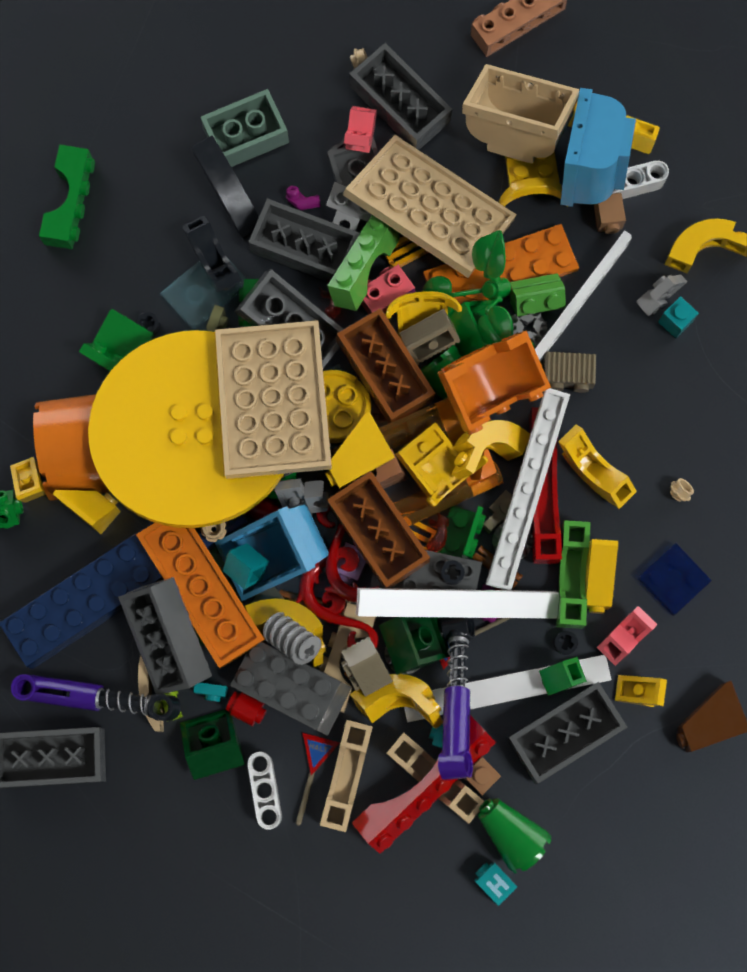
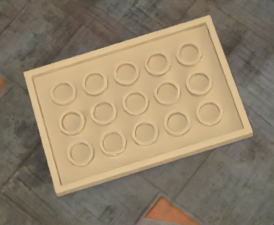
(427, 203)
(272, 399)

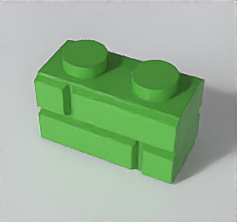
(537, 294)

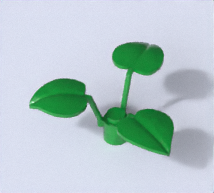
(490, 257)

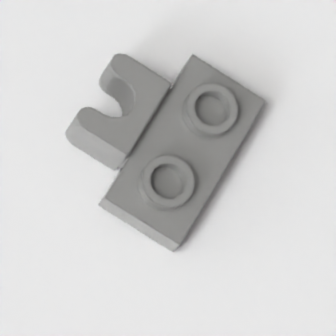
(346, 208)
(664, 287)
(294, 494)

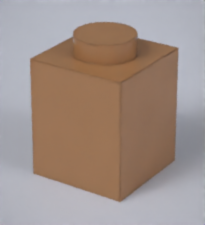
(610, 214)
(483, 776)

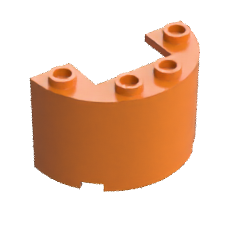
(493, 380)
(64, 447)

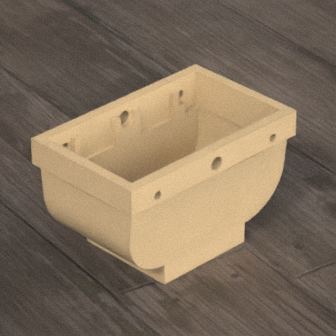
(518, 116)

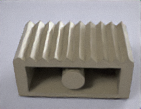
(430, 336)
(570, 371)
(365, 667)

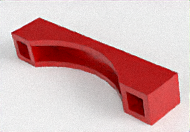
(546, 522)
(387, 820)

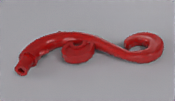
(335, 553)
(338, 604)

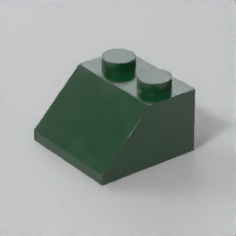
(414, 642)
(211, 744)

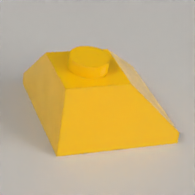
(90, 506)

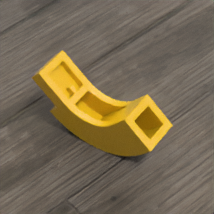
(703, 235)
(498, 435)
(594, 469)
(264, 609)
(402, 692)

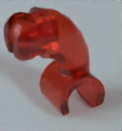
(331, 311)
(439, 539)

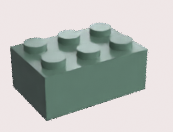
(246, 127)

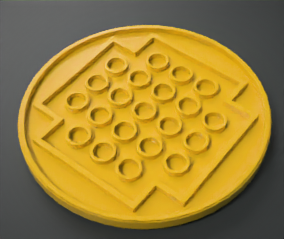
(161, 436)

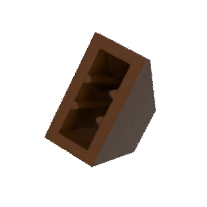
(713, 720)

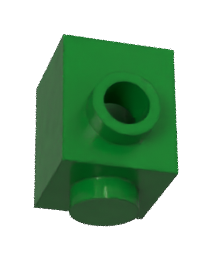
(562, 676)

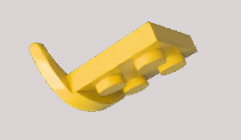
(531, 178)
(418, 306)
(431, 463)

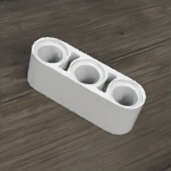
(645, 181)
(256, 779)

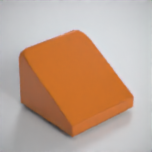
(486, 470)

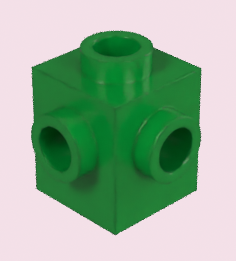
(9, 509)

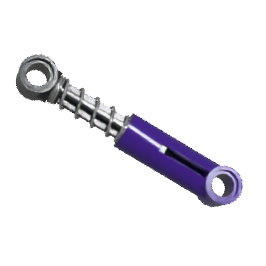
(92, 697)
(455, 758)

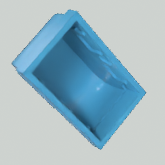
(597, 150)
(285, 539)

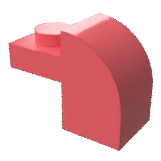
(360, 129)
(626, 635)

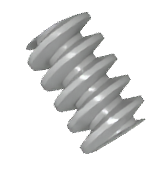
(291, 638)

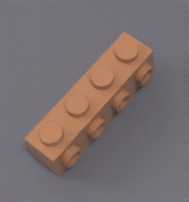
(511, 21)

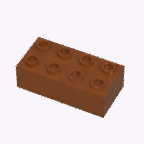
(385, 366)
(378, 530)

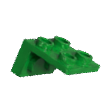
(115, 340)
(461, 532)

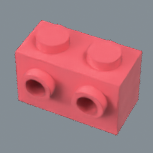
(386, 288)

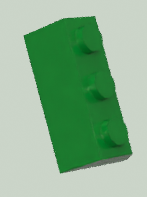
(467, 325)

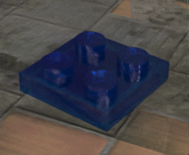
(674, 579)

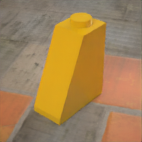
(359, 454)
(600, 574)

